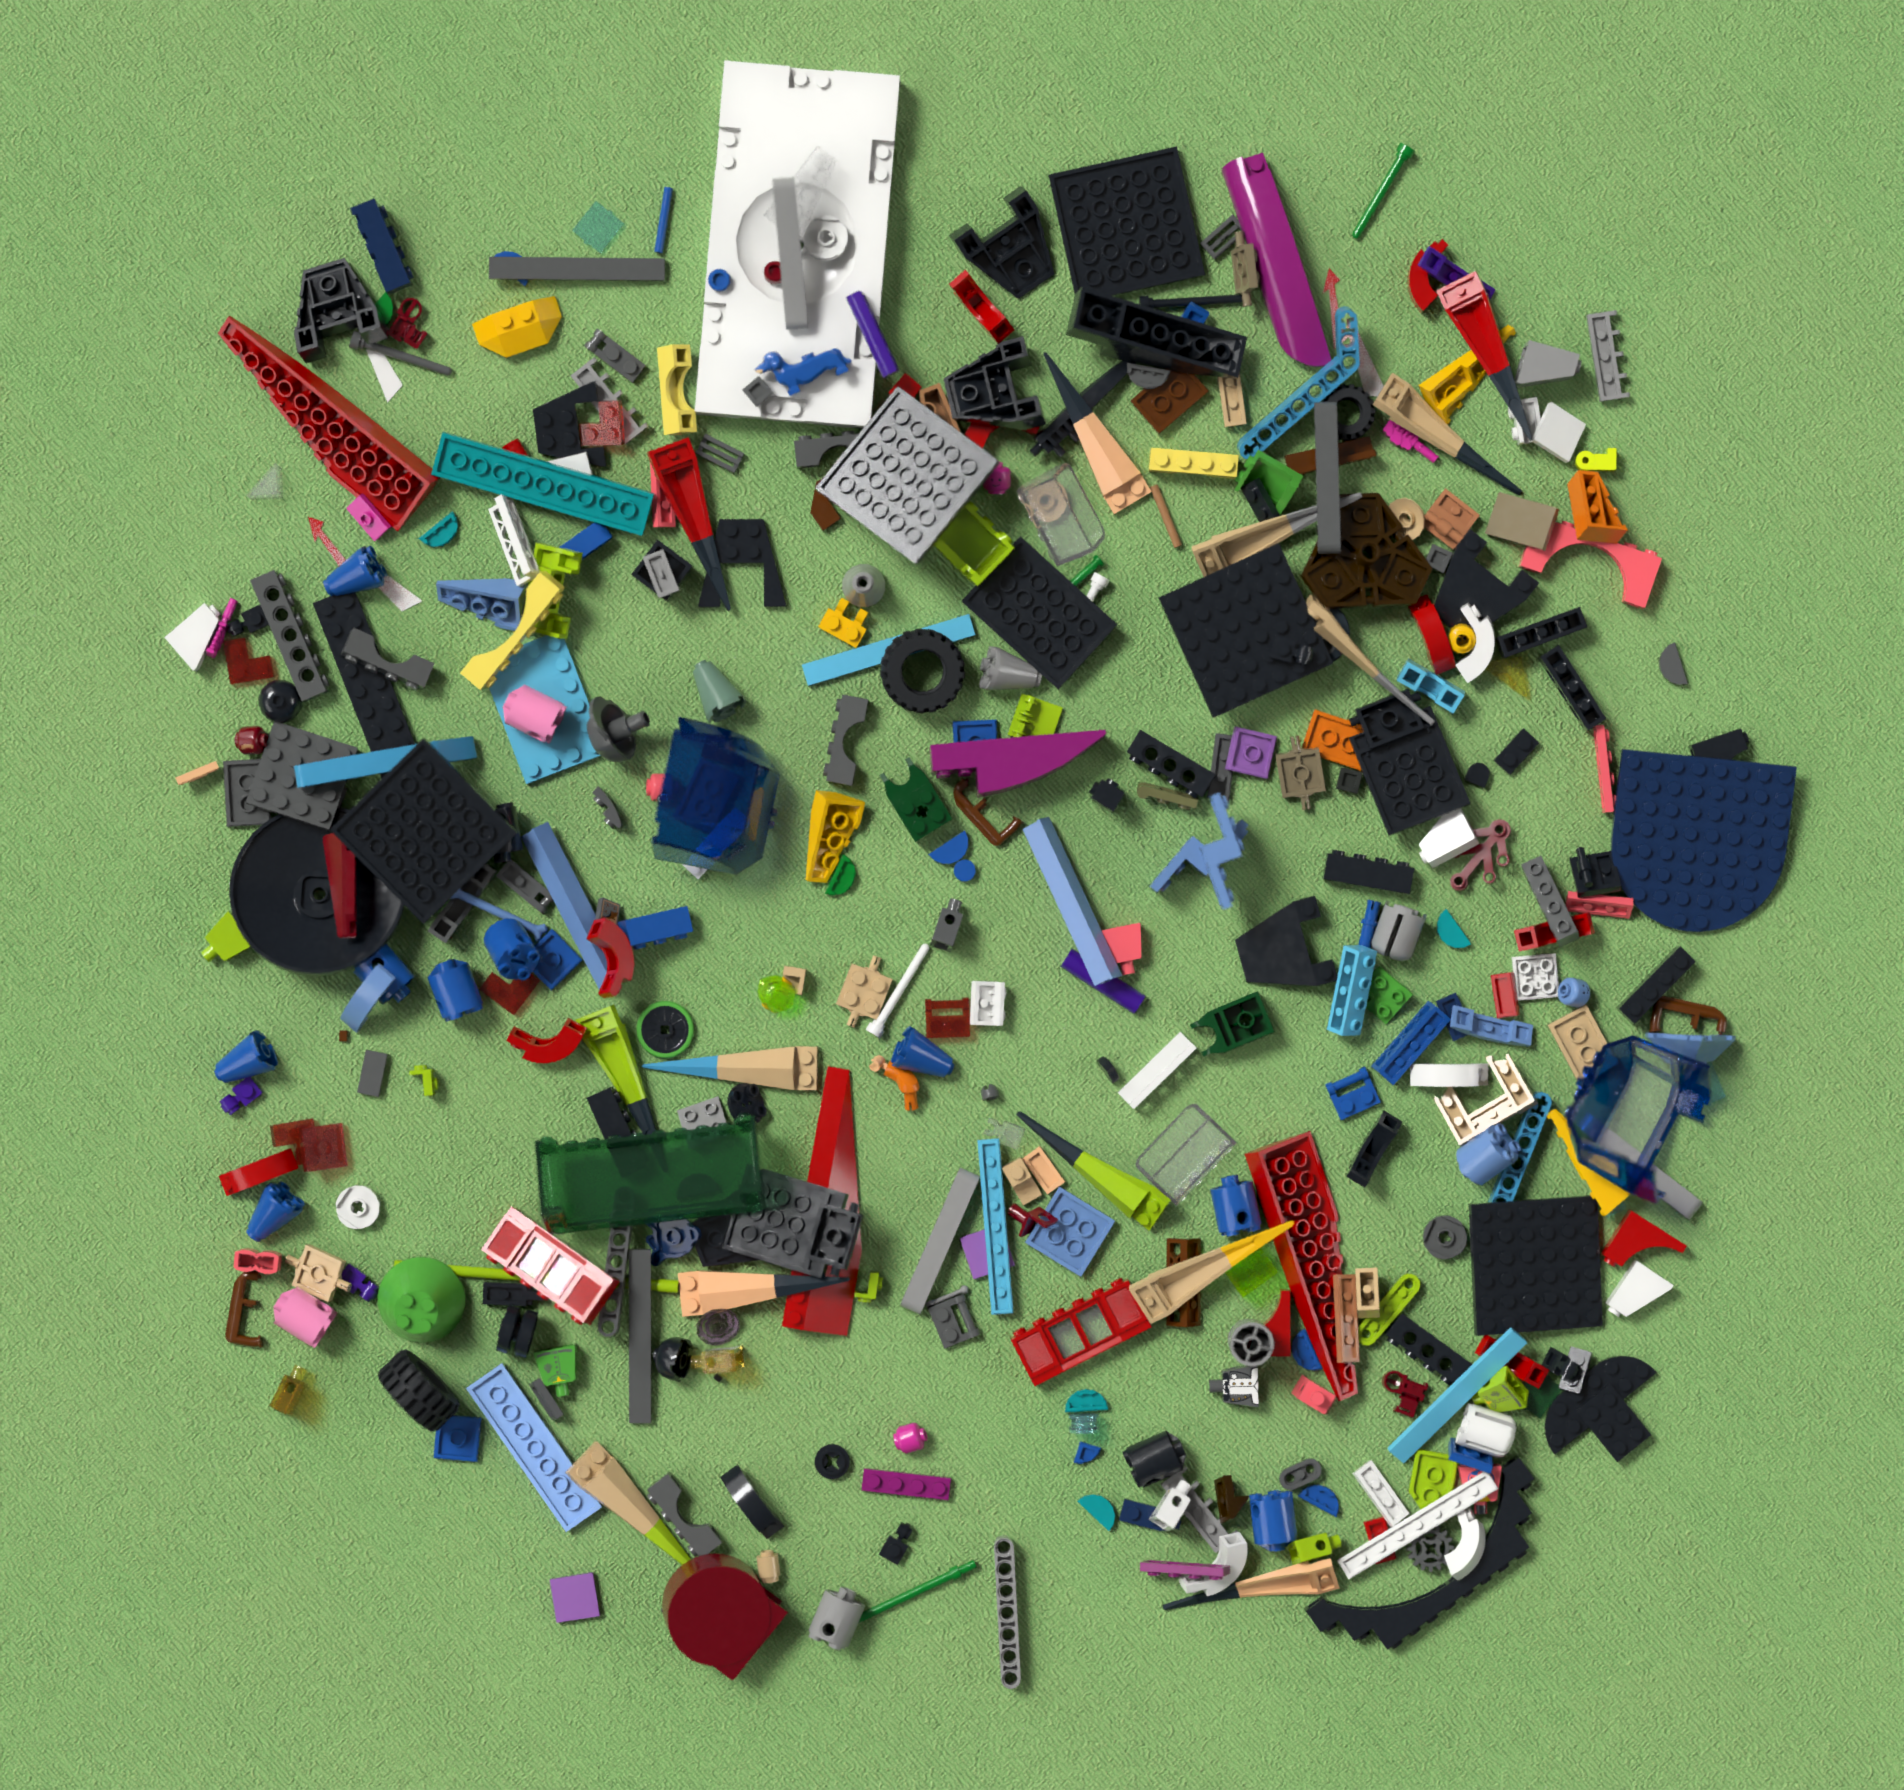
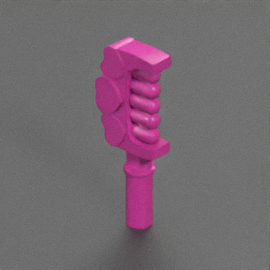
(1406, 440)
(218, 638)

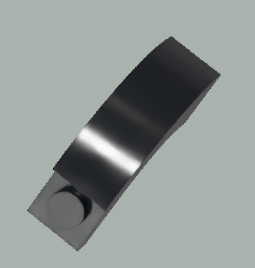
(1372, 1148)
(751, 1502)

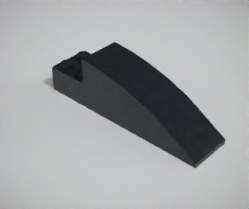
(1154, 336)

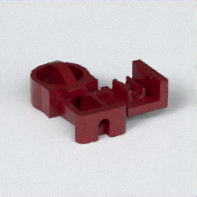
(404, 328)
(1408, 1394)

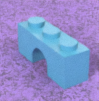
(1432, 685)

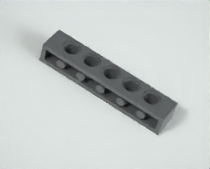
(262, 586)

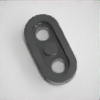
(1300, 1475)

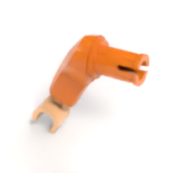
(905, 1080)

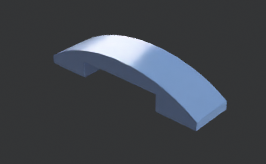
(366, 997)
(1491, 1028)

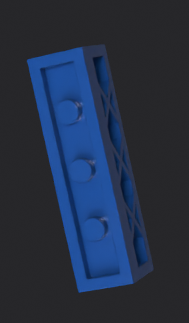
(1410, 1042)

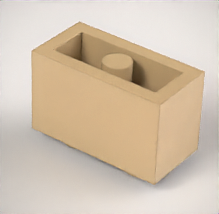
(1367, 1292)

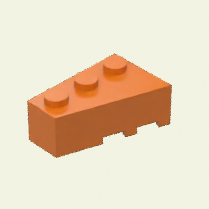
(1592, 511)

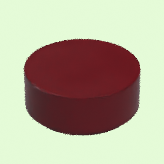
(772, 272)

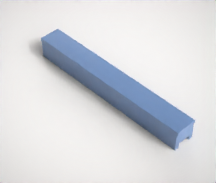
(566, 895)
(1071, 901)

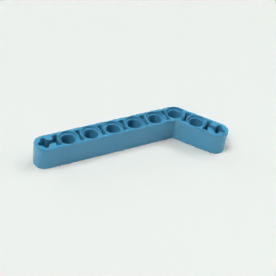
(1303, 393)
(376, 762)
(1525, 1153)

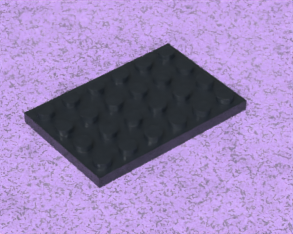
(1040, 613)

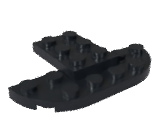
(1601, 1408)

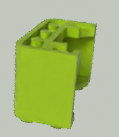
(973, 544)

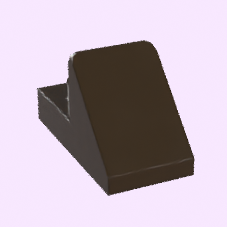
(1227, 1503)

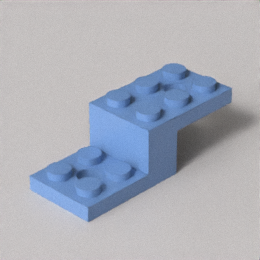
(1221, 850)
(1192, 854)

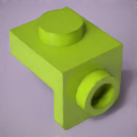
(430, 1082)
(875, 1284)

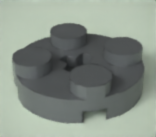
(1450, 1248)

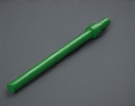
(953, 1573)

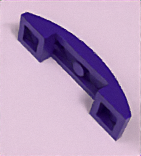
(1444, 270)

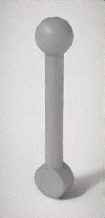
(964, 1289)

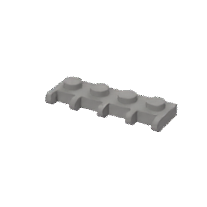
(1605, 356)
(587, 374)
(1198, 1512)

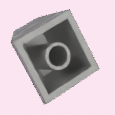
(1545, 365)

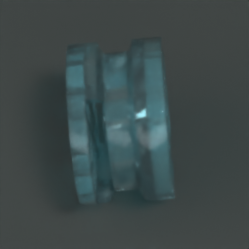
(1083, 1423)

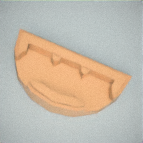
(197, 773)

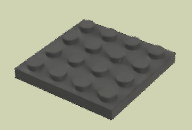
(275, 779)

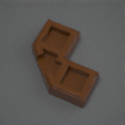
(823, 510)

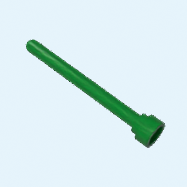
(1403, 154)

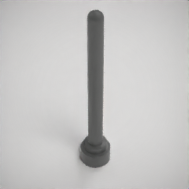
(357, 342)

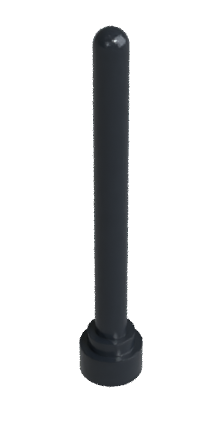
(1183, 302)

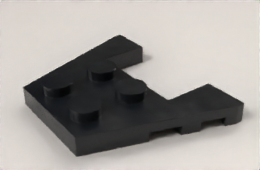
(559, 428)

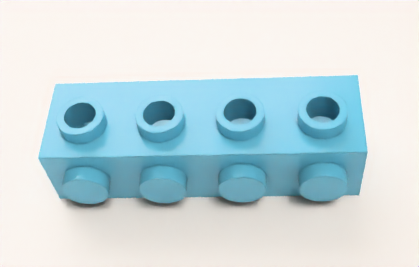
(1352, 990)

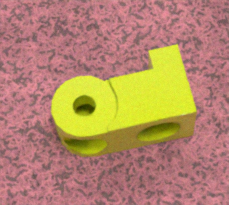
(1597, 462)

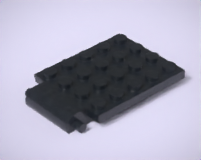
(1405, 764)
(799, 1229)

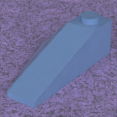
(488, 598)

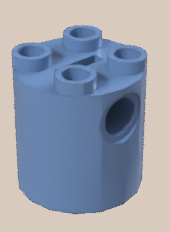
(1487, 1154)

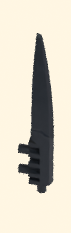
(1061, 425)

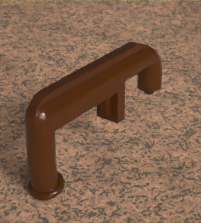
(973, 814)
(1695, 1009)
(236, 1310)

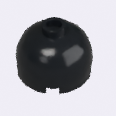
(280, 701)
(672, 1358)

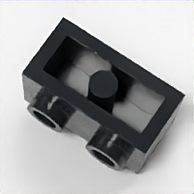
(1106, 794)

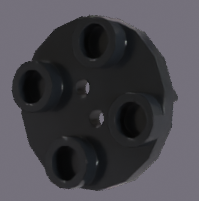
(746, 1099)

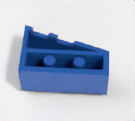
(657, 927)

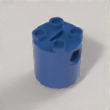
(511, 949)
(393, 964)
(454, 989)
(1235, 1199)
(1273, 1519)

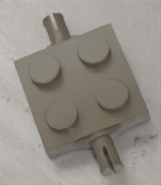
(1244, 268)
(1300, 772)

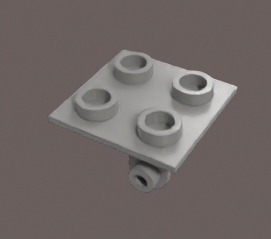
(702, 1113)

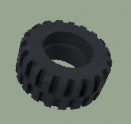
(949, 684)
(418, 1390)

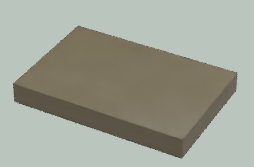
(1522, 521)

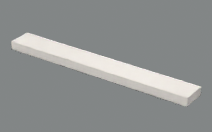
(1417, 1524)

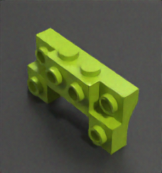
(556, 562)

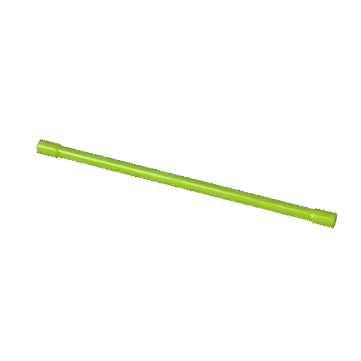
(659, 1285)

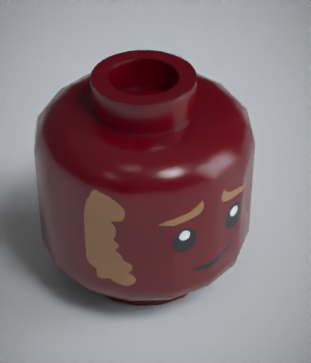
(251, 740)

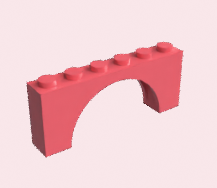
(1636, 567)

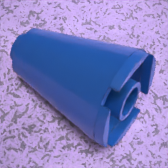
(921, 1055)
(247, 1059)

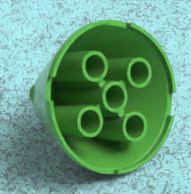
(421, 1299)

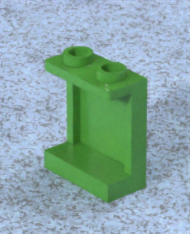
(1276, 477)

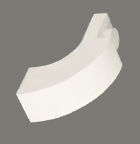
(1471, 1547)

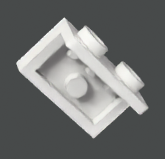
(1533, 417)
(987, 1003)

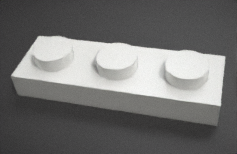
(1380, 1493)

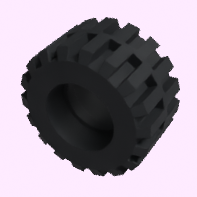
(1365, 406)

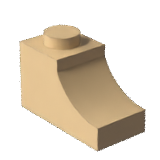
(1021, 1180)

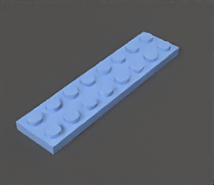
(532, 1445)

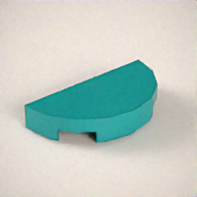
(442, 532)
(1450, 931)
(1085, 1401)
(1099, 1508)

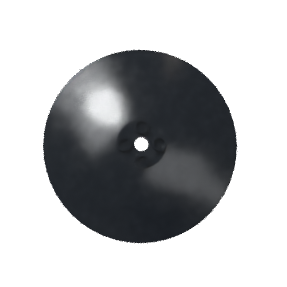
(277, 909)

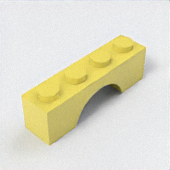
(673, 365)
(1193, 462)

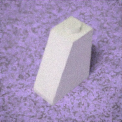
(195, 635)
(1447, 839)
(1636, 1290)

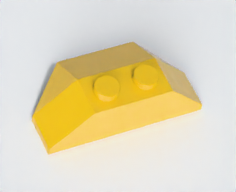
(519, 327)

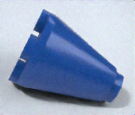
(356, 574)
(274, 1210)

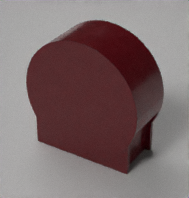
(719, 1612)

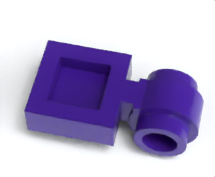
(245, 1092)
(356, 1277)

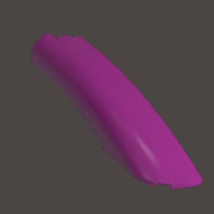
(1278, 260)

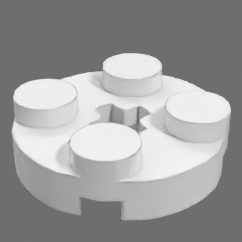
(834, 247)
(360, 1219)

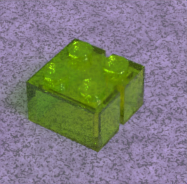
(1251, 1272)

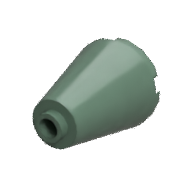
(716, 692)

